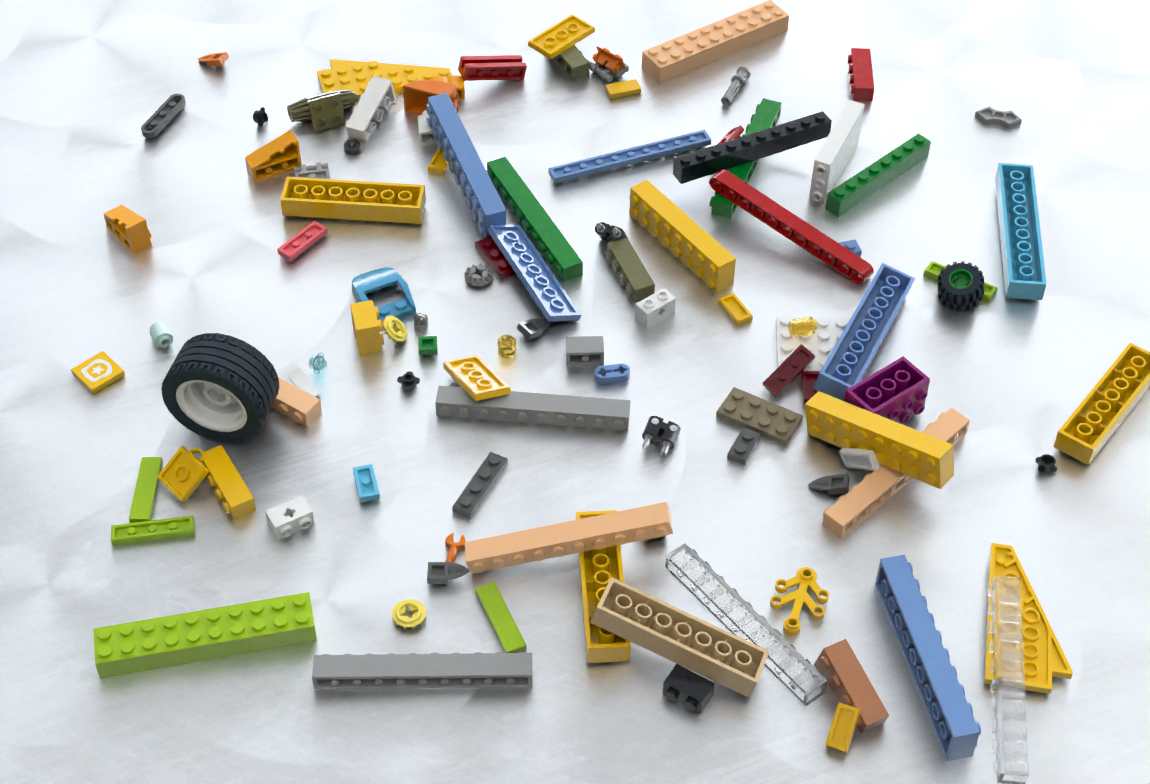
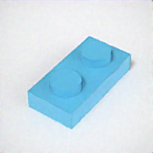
(366, 483)

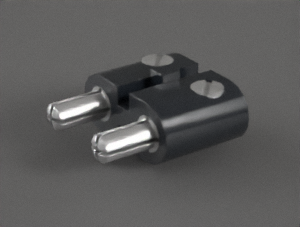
(609, 233)
(660, 432)

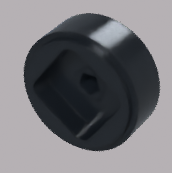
(352, 147)

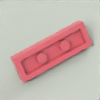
(302, 241)

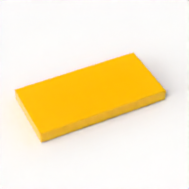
(561, 36)
(476, 377)

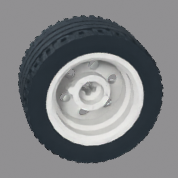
(220, 387)

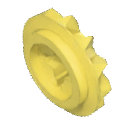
(399, 331)
(415, 608)

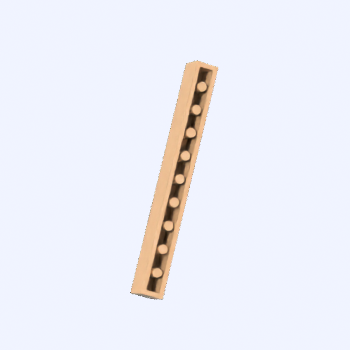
(885, 482)
(569, 537)

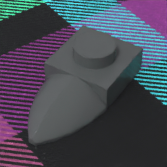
(533, 327)
(832, 484)
(444, 571)

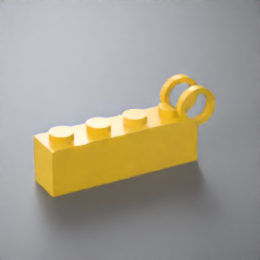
(227, 482)

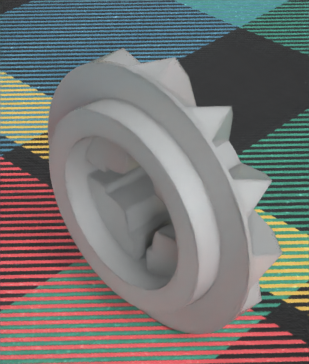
(476, 280)

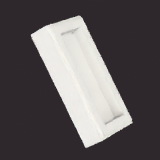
(859, 459)

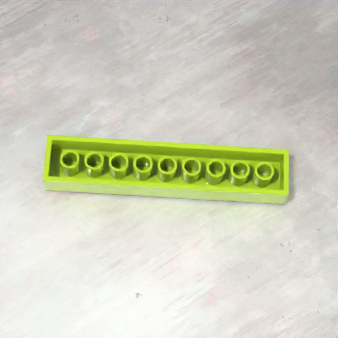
(203, 635)

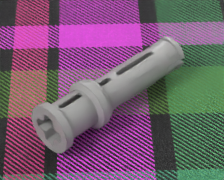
(738, 81)

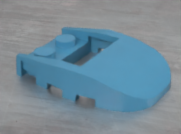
(381, 278)

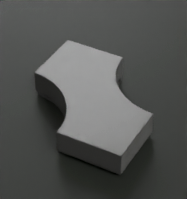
(1004, 118)

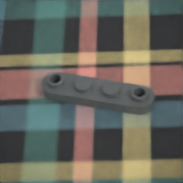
(163, 116)

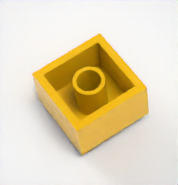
(367, 327)

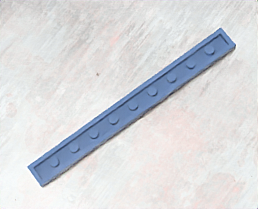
(629, 156)

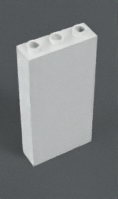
(836, 151)

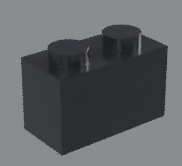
(688, 689)

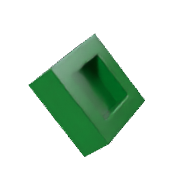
(428, 345)

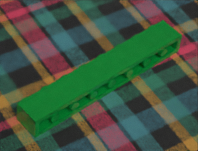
(877, 175)

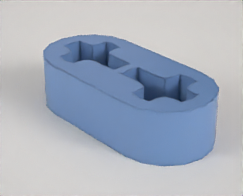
(612, 374)

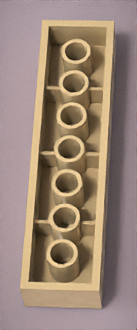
(680, 637)

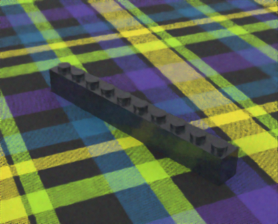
(751, 147)

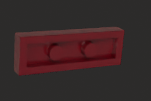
(494, 257)
(788, 370)

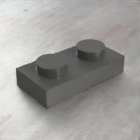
(743, 446)

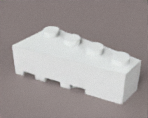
(370, 109)

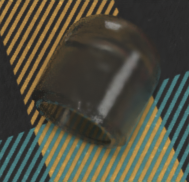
(421, 322)

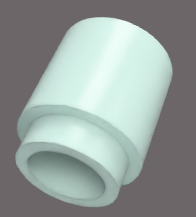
(161, 335)

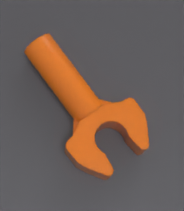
(454, 547)

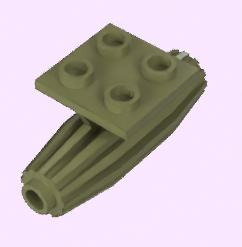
(323, 109)

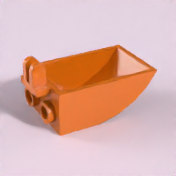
(417, 94)

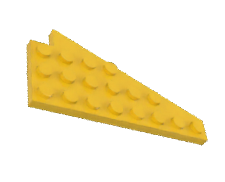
(357, 74)
(1040, 646)

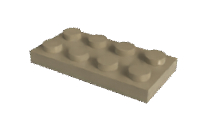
(759, 416)

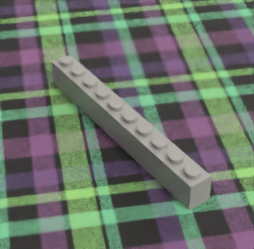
(536, 408)
(422, 670)

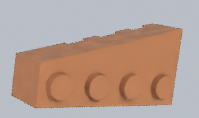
(851, 684)

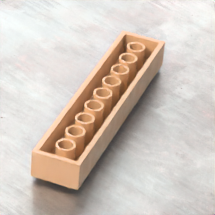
(714, 41)

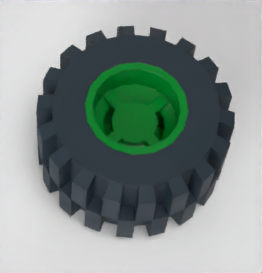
(961, 286)

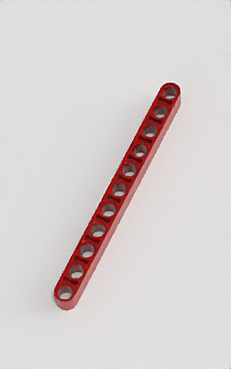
(791, 226)

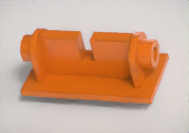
(614, 63)

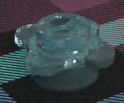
(317, 362)

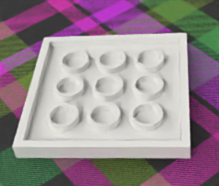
(819, 343)

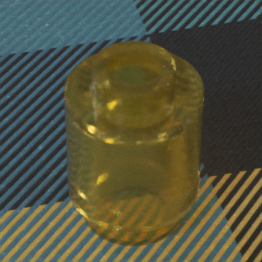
(802, 326)

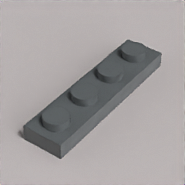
(480, 485)

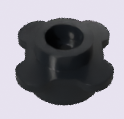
(260, 116)
(408, 381)
(1046, 463)

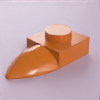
(214, 59)

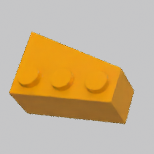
(274, 157)
(128, 228)

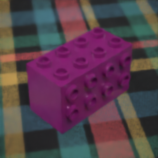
(892, 392)

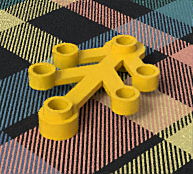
(806, 578)

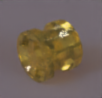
(506, 346)

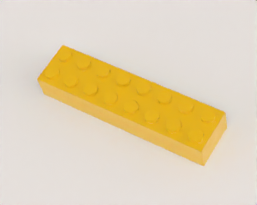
(353, 200)
(682, 236)
(1106, 405)
(893, 443)
(595, 572)

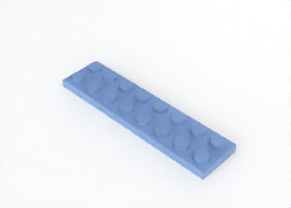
(534, 273)

